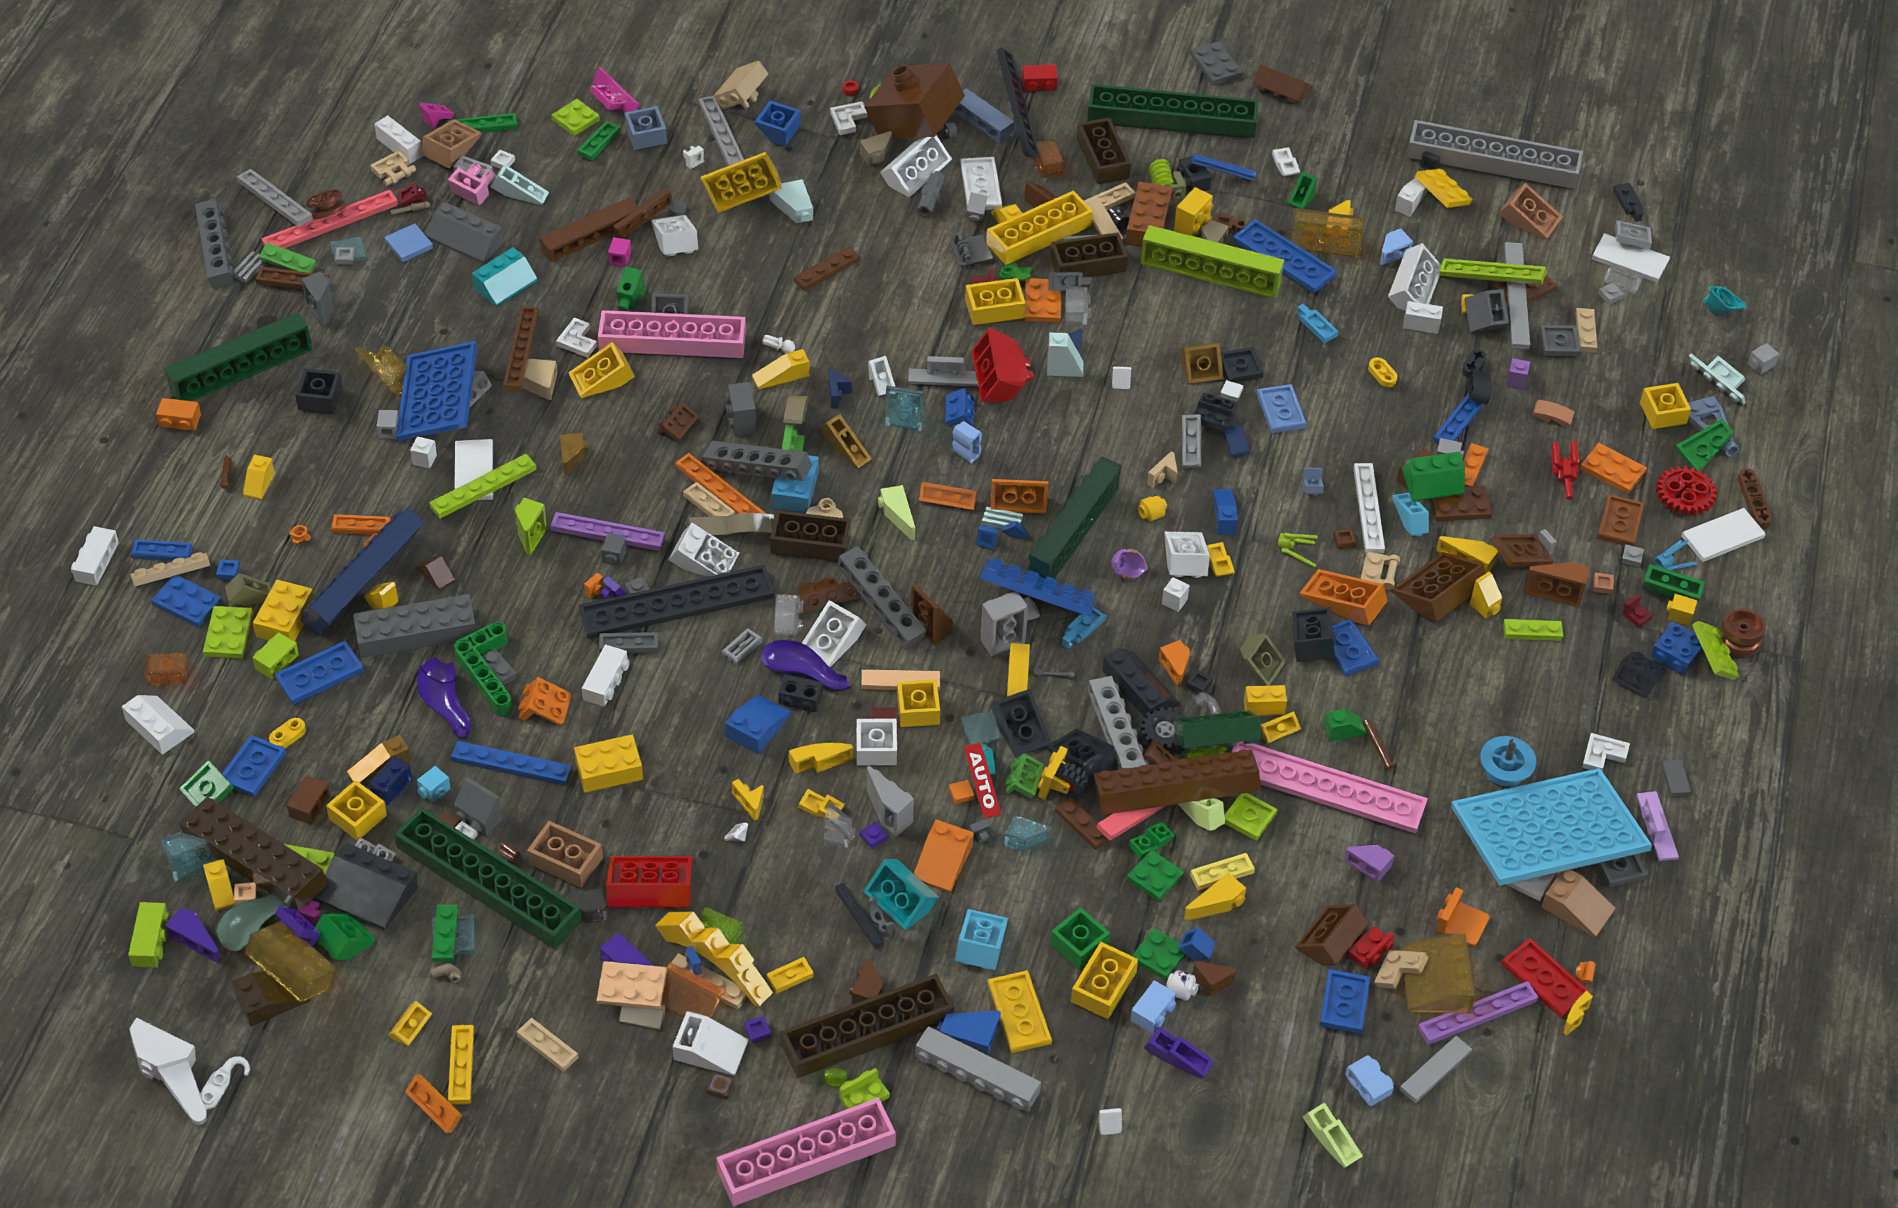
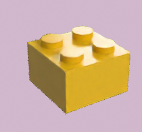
(1193, 212)
(1665, 406)
(918, 703)
(356, 810)

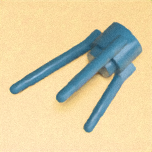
(1666, 559)

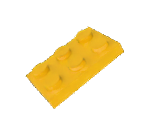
(1443, 188)

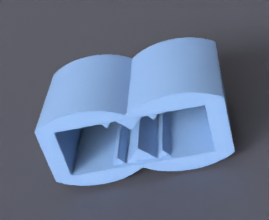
(966, 442)
(1369, 1080)

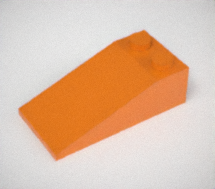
(1346, 595)

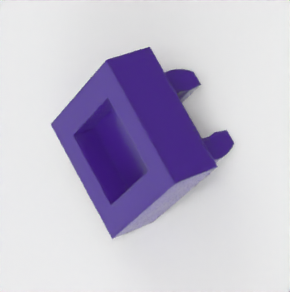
(612, 588)

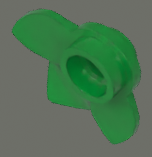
(1012, 271)

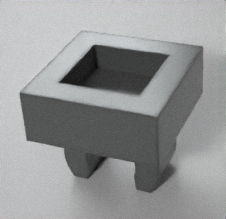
(980, 830)

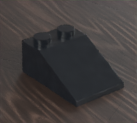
(1313, 634)
(1020, 722)
(1086, 752)

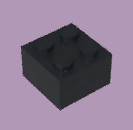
(319, 391)

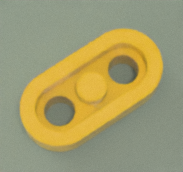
(1382, 372)
(288, 733)

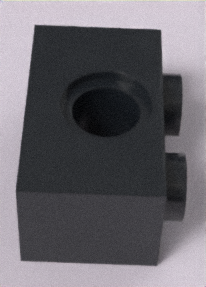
(1195, 175)

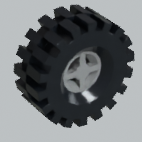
(1156, 726)

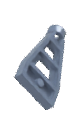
(1709, 407)

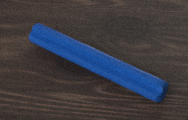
(1223, 167)

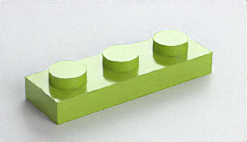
(1533, 630)

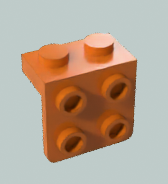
(544, 700)
(1461, 918)

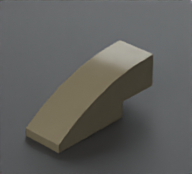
(795, 409)

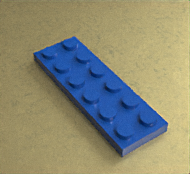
(1298, 263)

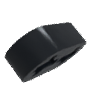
(1471, 362)

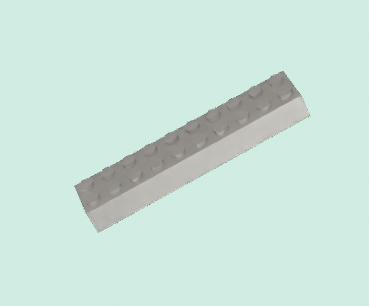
(1496, 154)

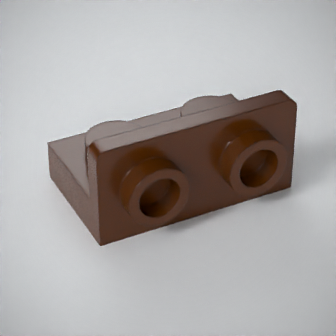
(679, 422)

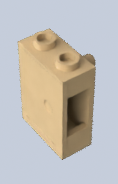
(741, 86)

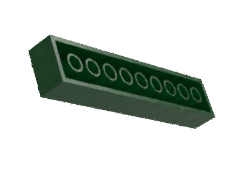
(1173, 110)
(488, 878)

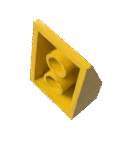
(602, 372)

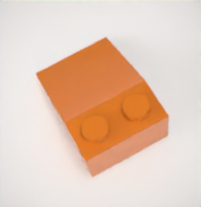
(944, 855)

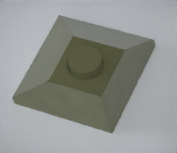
(1262, 657)

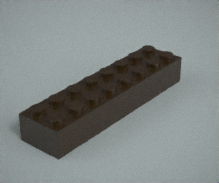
(255, 854)
(866, 1025)

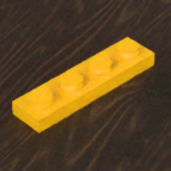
(461, 1064)

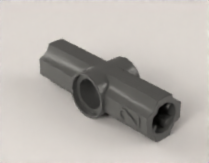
(931, 194)

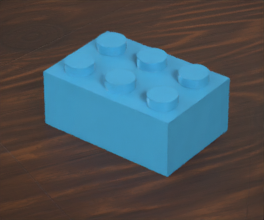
(796, 494)

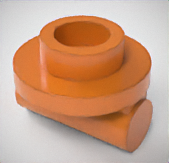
(1585, 971)

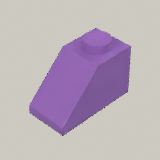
(1518, 373)
(1370, 860)

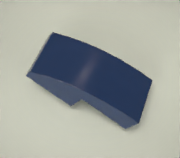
(1236, 441)

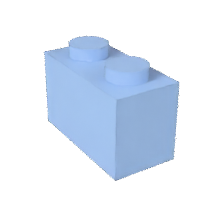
(1153, 1006)

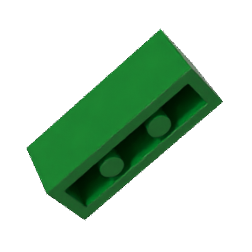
(1671, 583)

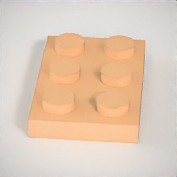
(631, 985)

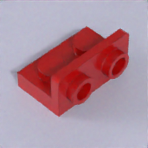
(1371, 947)

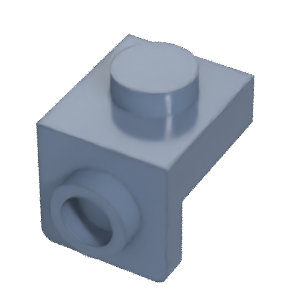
(1313, 480)

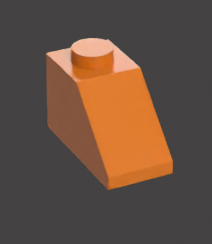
(1175, 660)

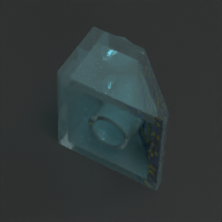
(185, 854)

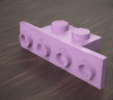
(1657, 826)

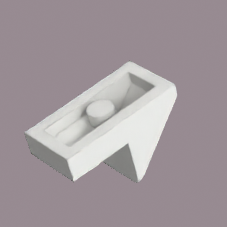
(881, 375)

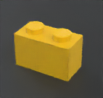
(1265, 700)

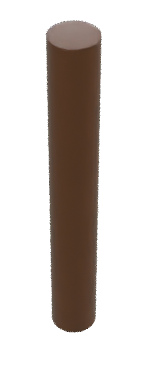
(1378, 744)

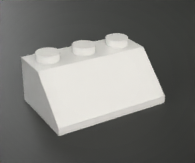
(156, 722)

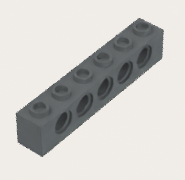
(214, 243)
(757, 460)
(882, 607)

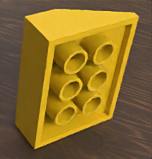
(742, 182)

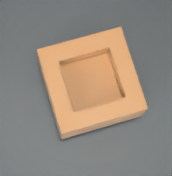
(244, 892)

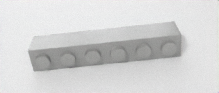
(977, 1069)

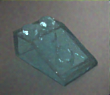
(905, 408)

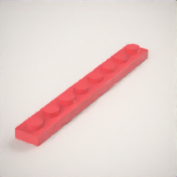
(323, 225)

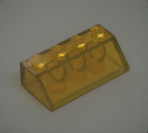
(1328, 232)

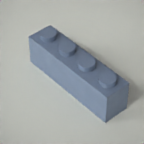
(985, 117)

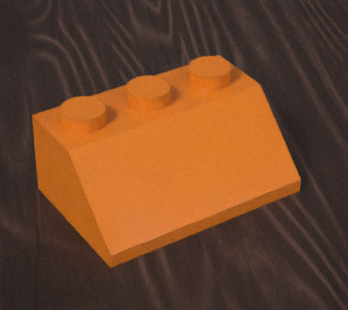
(1019, 496)

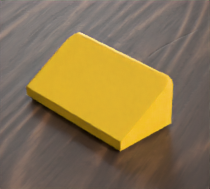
(1280, 727)
(410, 1024)

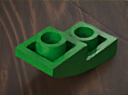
(1153, 839)

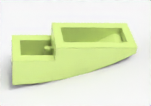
(1332, 1135)

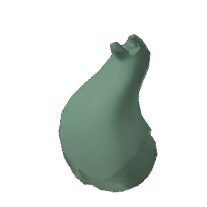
(245, 919)

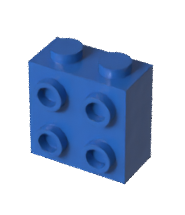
(1677, 648)

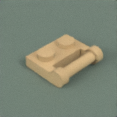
(1373, 568)

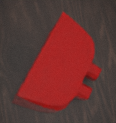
(1000, 367)

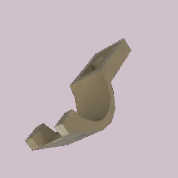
(735, 523)

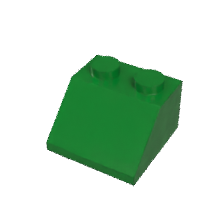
(343, 936)

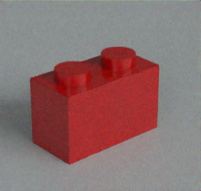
(1039, 78)

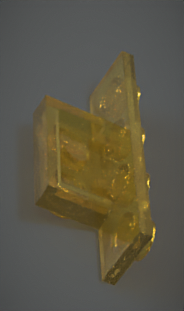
(386, 365)

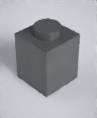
(614, 549)

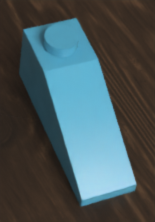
(1412, 514)

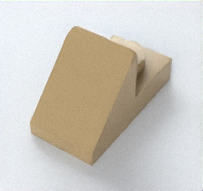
(1164, 469)

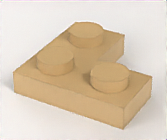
(1398, 963)

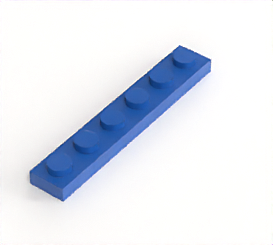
(511, 763)

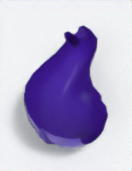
(799, 659)

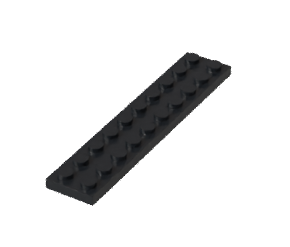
(676, 601)

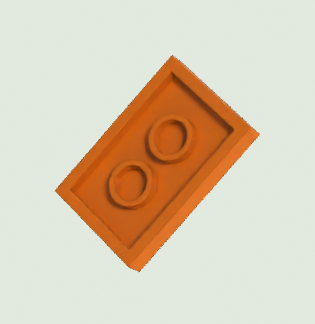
(1041, 303)
(1613, 468)

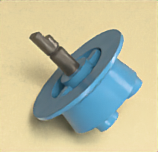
(1507, 760)

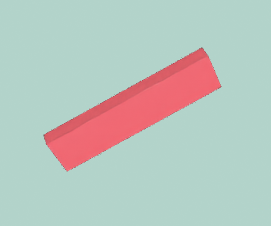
(1121, 822)

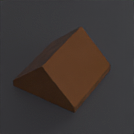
(1037, 194)

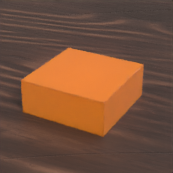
(961, 792)

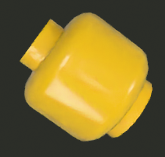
(1152, 508)

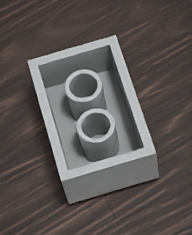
(1003, 622)

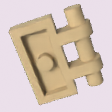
(391, 164)

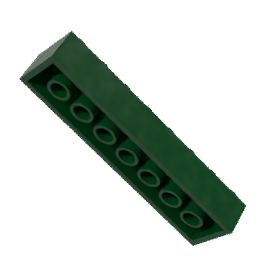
(239, 358)

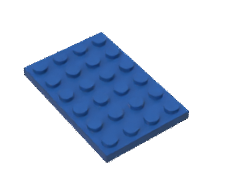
(436, 391)
(1038, 587)

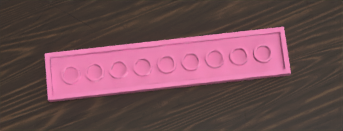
(1337, 788)

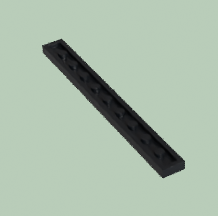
(1018, 104)

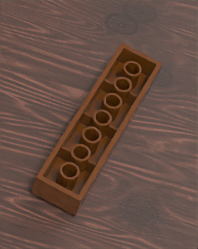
(1177, 782)

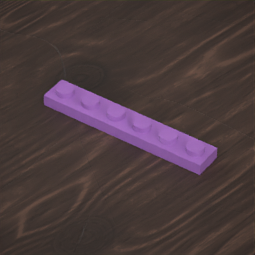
(598, 530)
(1482, 1012)

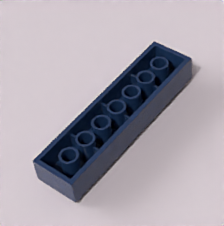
(361, 570)

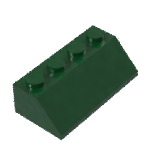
(1217, 729)

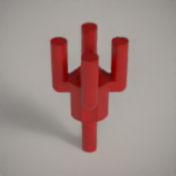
(1566, 468)

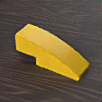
(1018, 668)
(819, 756)

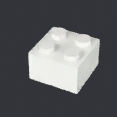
(876, 742)

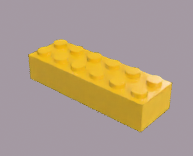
(1039, 227)

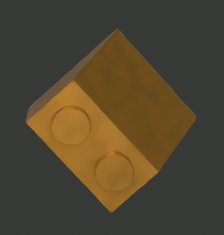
(1201, 362)

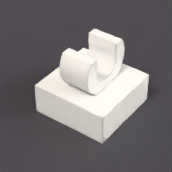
(694, 156)

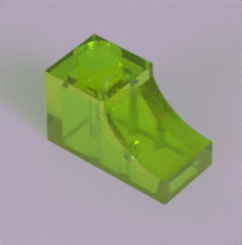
(728, 926)

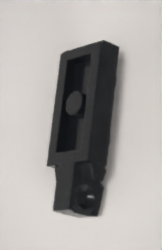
(1629, 200)

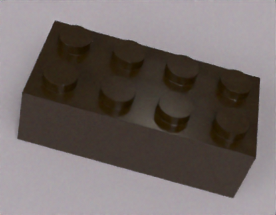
(1103, 150)
(1090, 255)
(810, 535)

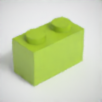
(275, 655)

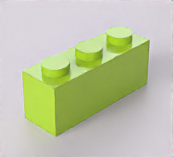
(149, 934)

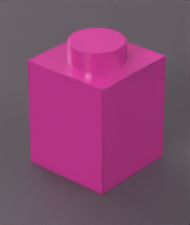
(619, 252)

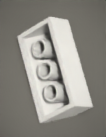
(915, 165)
(1415, 277)

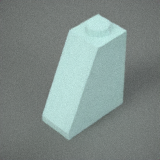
(793, 201)
(1063, 356)

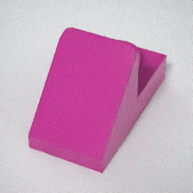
(433, 112)

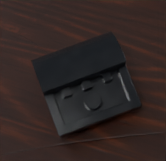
(1216, 412)

